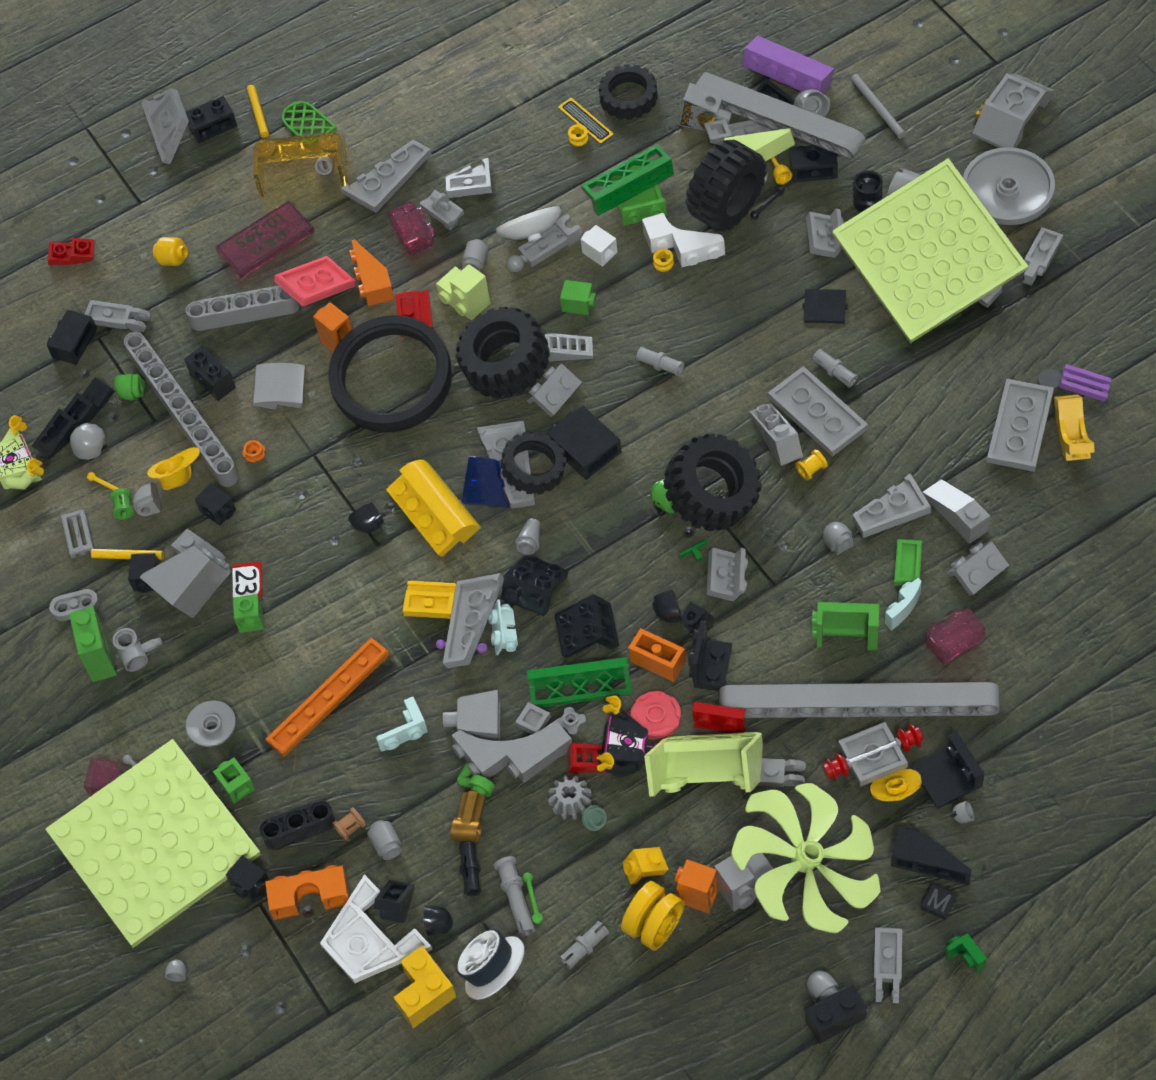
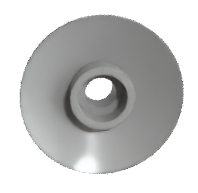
(205, 716)

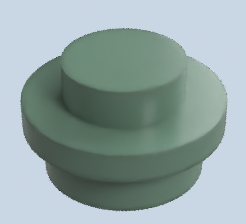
(593, 818)

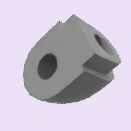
(147, 500)
(837, 537)
(821, 986)

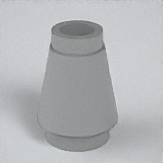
(528, 539)

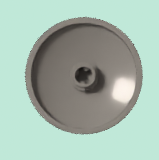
(1011, 184)

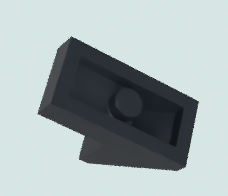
(394, 901)

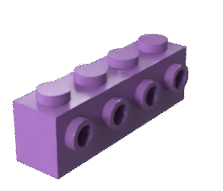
(786, 66)

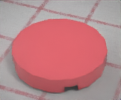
(657, 713)

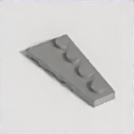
(384, 181)
(469, 615)

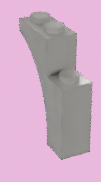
(522, 756)

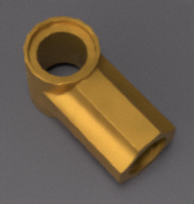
(468, 823)

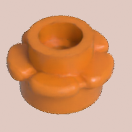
(253, 446)

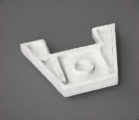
(359, 944)

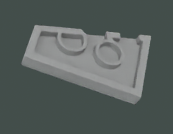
(894, 508)

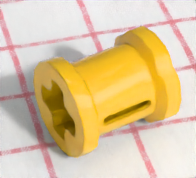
(811, 464)

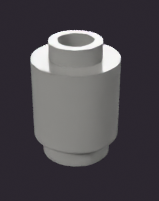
(475, 254)
(385, 839)

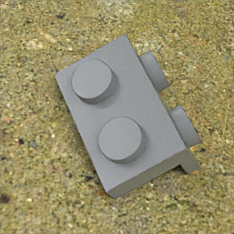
(820, 233)
(554, 390)
(978, 567)
(726, 574)

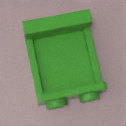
(642, 205)
(846, 620)

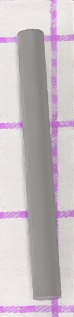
(878, 106)

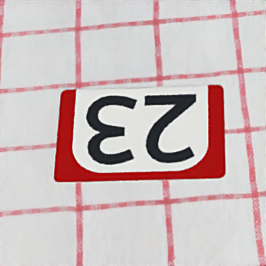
(247, 579)

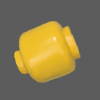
(170, 251)

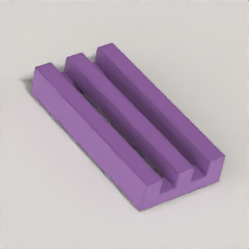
(1085, 380)

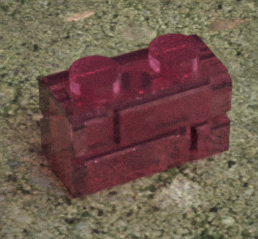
(411, 227)
(955, 635)

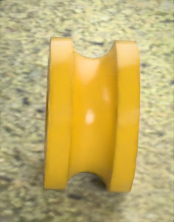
(578, 129)
(663, 266)

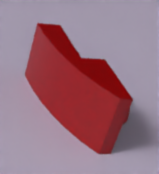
(71, 253)

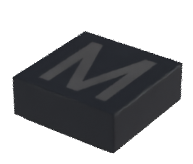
(939, 901)

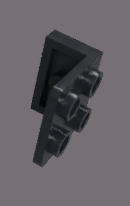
(531, 584)

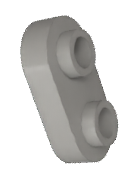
(73, 602)

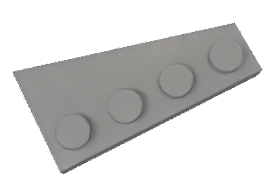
(494, 441)

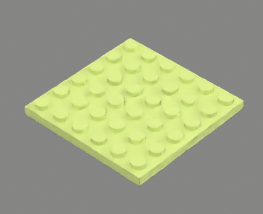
(929, 250)
(152, 842)

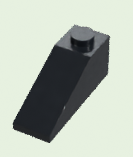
(923, 855)

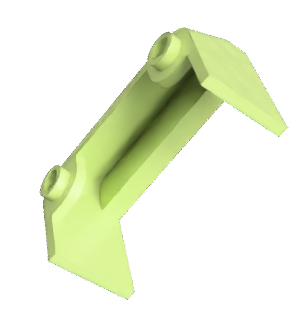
(705, 759)

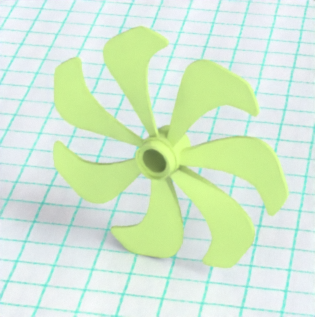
(771, 885)

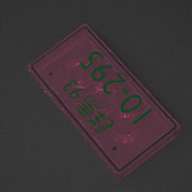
(264, 239)

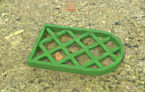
(331, 128)

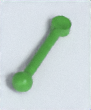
(537, 917)

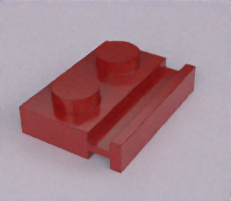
(415, 305)
(718, 718)

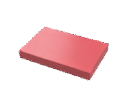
(314, 281)

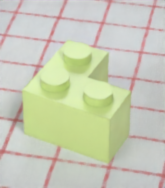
(464, 291)

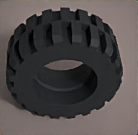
(726, 185)
(514, 372)
(731, 463)

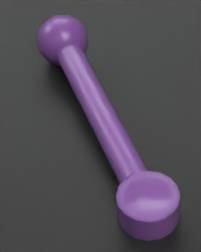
(481, 647)

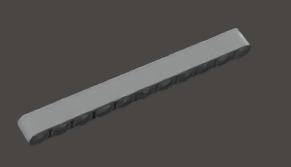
(863, 699)

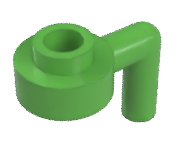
(476, 782)

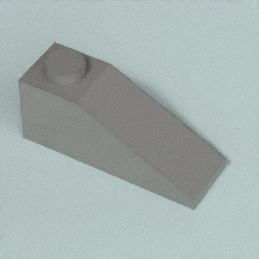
(959, 510)

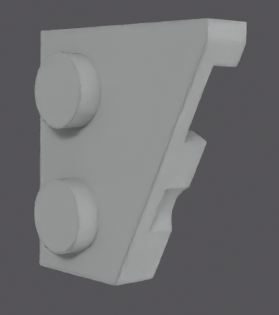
(470, 181)

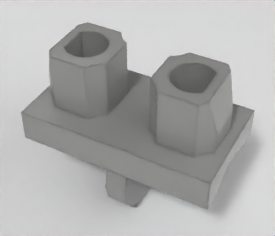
(442, 209)

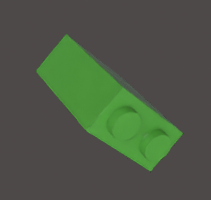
(92, 644)

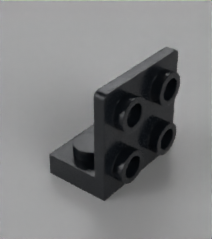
(586, 624)
(708, 661)
(950, 772)

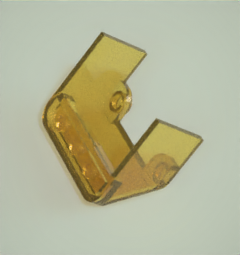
(298, 148)

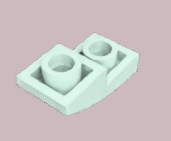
(907, 599)

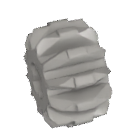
(569, 797)

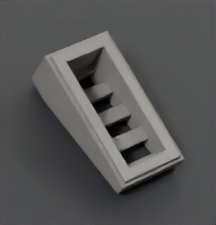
(560, 340)

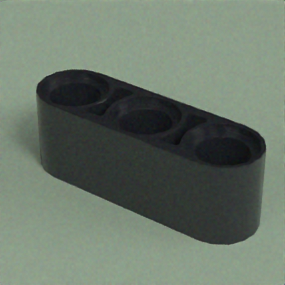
(284, 825)

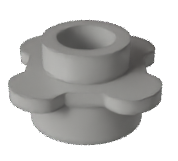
(575, 726)

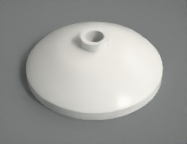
(530, 225)

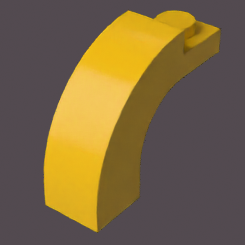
(1071, 428)

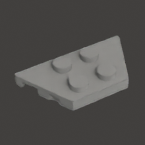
(166, 121)

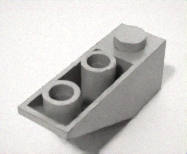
(777, 434)

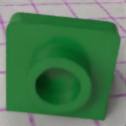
(971, 954)

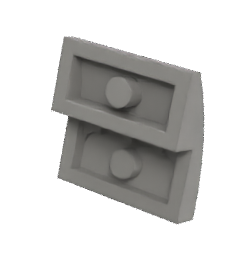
(278, 385)

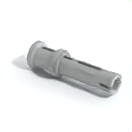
(511, 884)

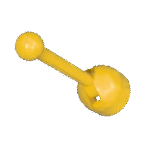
(781, 172)

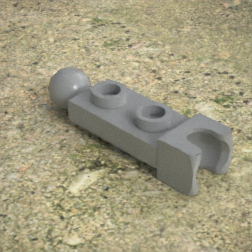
(552, 241)

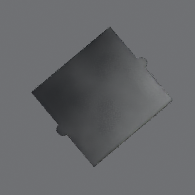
(824, 306)

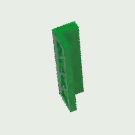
(632, 181)
(578, 674)

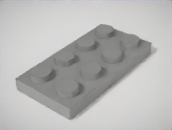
(817, 411)
(1020, 425)

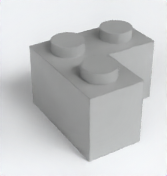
(738, 885)

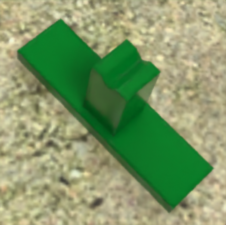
(695, 551)

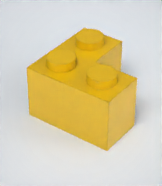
(428, 990)

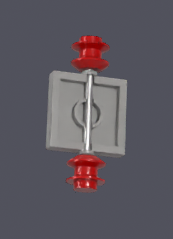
(873, 753)

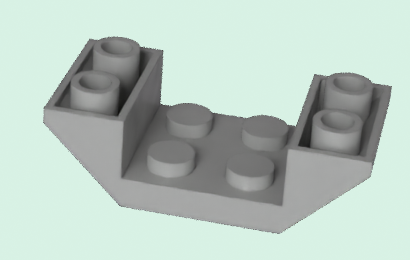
(1009, 110)

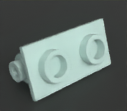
(501, 637)

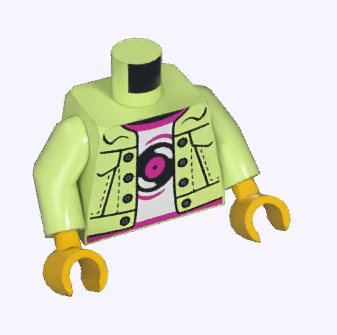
(17, 465)

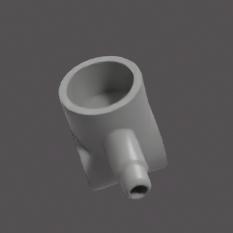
(133, 655)

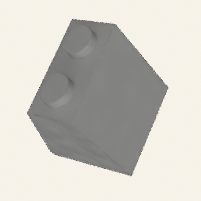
(187, 579)

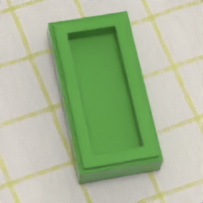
(907, 561)

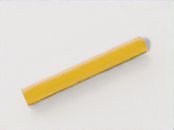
(257, 111)
(122, 554)

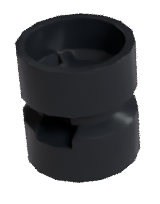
(867, 190)

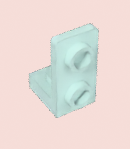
(411, 731)

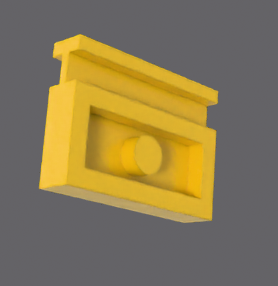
(429, 599)

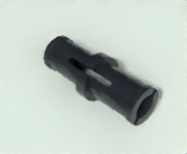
(469, 869)

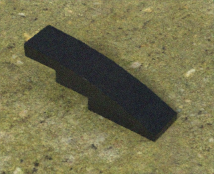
(79, 411)

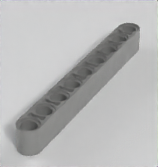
(782, 115)
(174, 398)

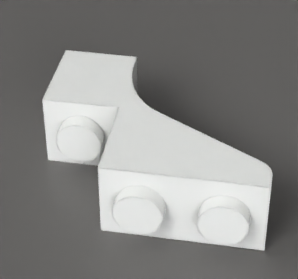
(689, 246)

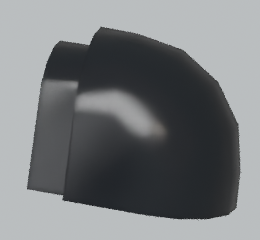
(366, 518)
(667, 607)
(694, 615)
(437, 920)

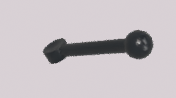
(755, 214)

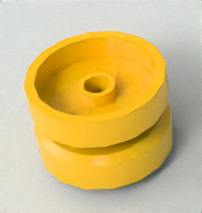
(652, 915)

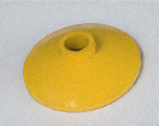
(896, 786)

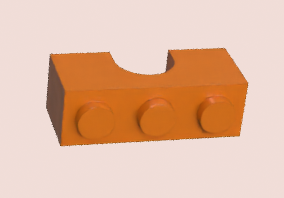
(286, 892)

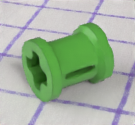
(122, 503)

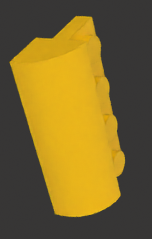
(432, 507)

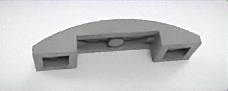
(720, 129)

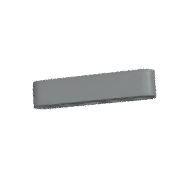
(240, 308)

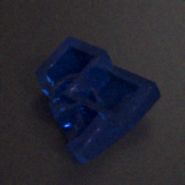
(483, 483)

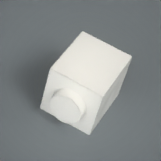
(598, 245)

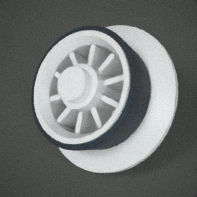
(490, 963)

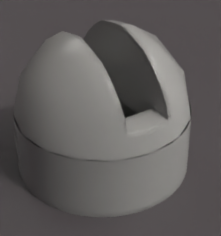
(320, 165)
(964, 812)
(176, 971)

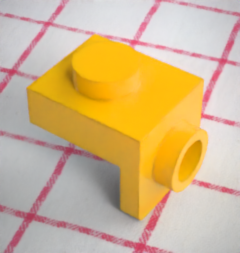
(644, 863)

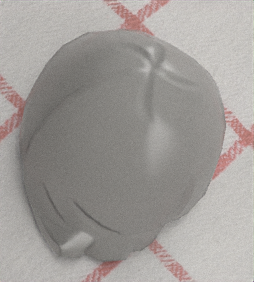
(813, 101)

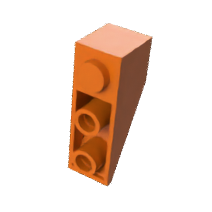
(374, 276)

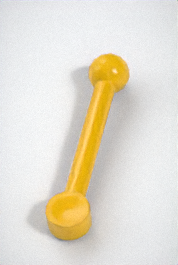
(92, 477)

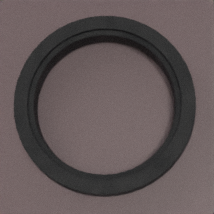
(379, 328)

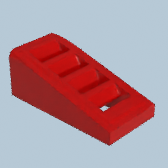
(583, 750)

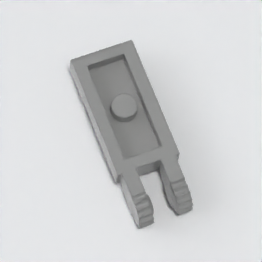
(117, 315)
(774, 773)
(888, 961)

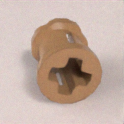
(349, 824)

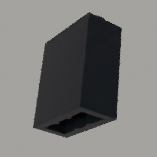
(585, 442)

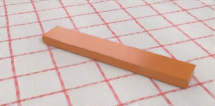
(327, 697)

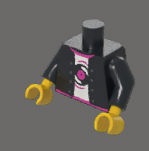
(622, 742)

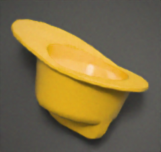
(175, 470)

